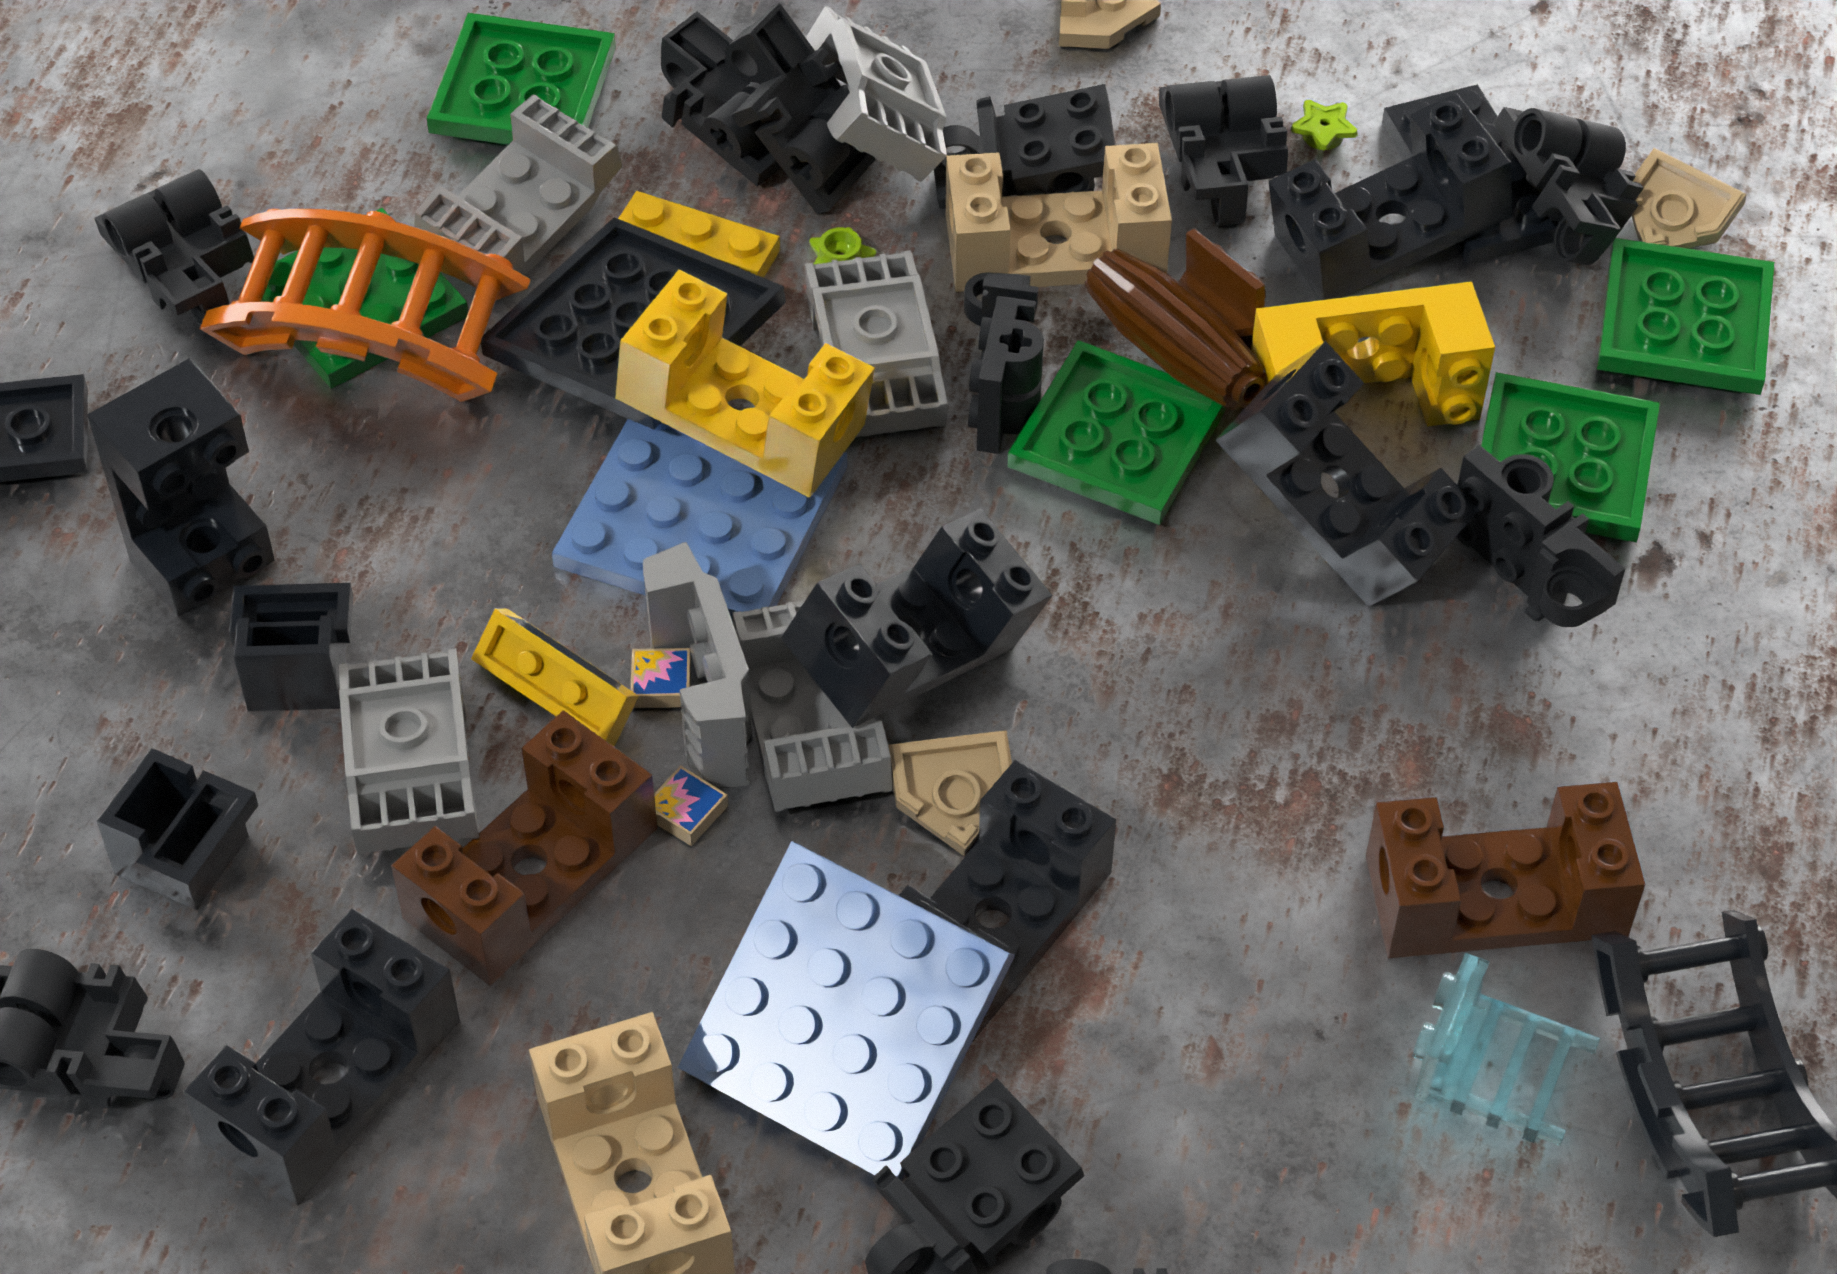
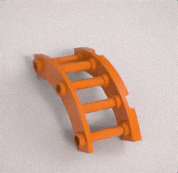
(262, 326)

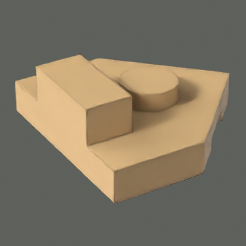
(1102, 21)
(1682, 203)
(944, 781)

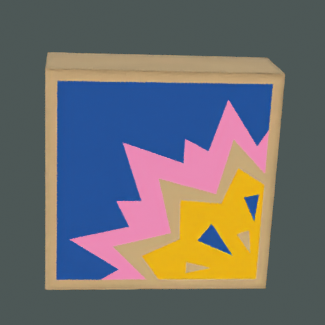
(659, 676)
(688, 805)

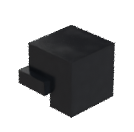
(290, 643)
(175, 828)

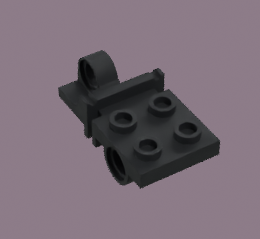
(708, 95)
(794, 105)
(1224, 138)
(1041, 142)
(1578, 177)
(179, 243)
(1010, 357)
(1533, 542)
(79, 1032)
(973, 1189)

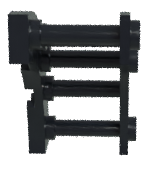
(1663, 1103)

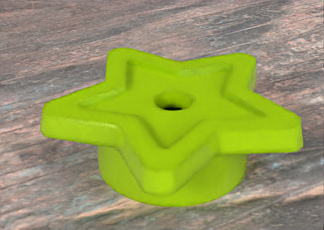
(1313, 123)
(837, 241)

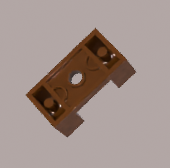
(579, 816)
(1565, 878)

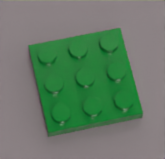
(508, 61)
(382, 303)
(1686, 316)
(1116, 432)
(1589, 440)

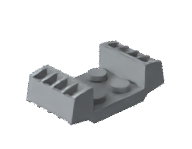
(891, 96)
(528, 191)
(882, 318)
(691, 613)
(800, 734)
(406, 751)

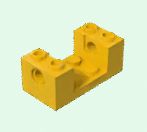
(1414, 333)
(686, 374)

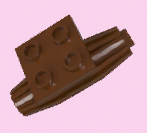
(1188, 326)

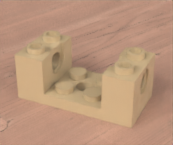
(1010, 231)
(615, 1113)

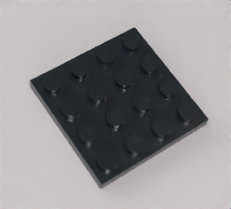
(577, 316)

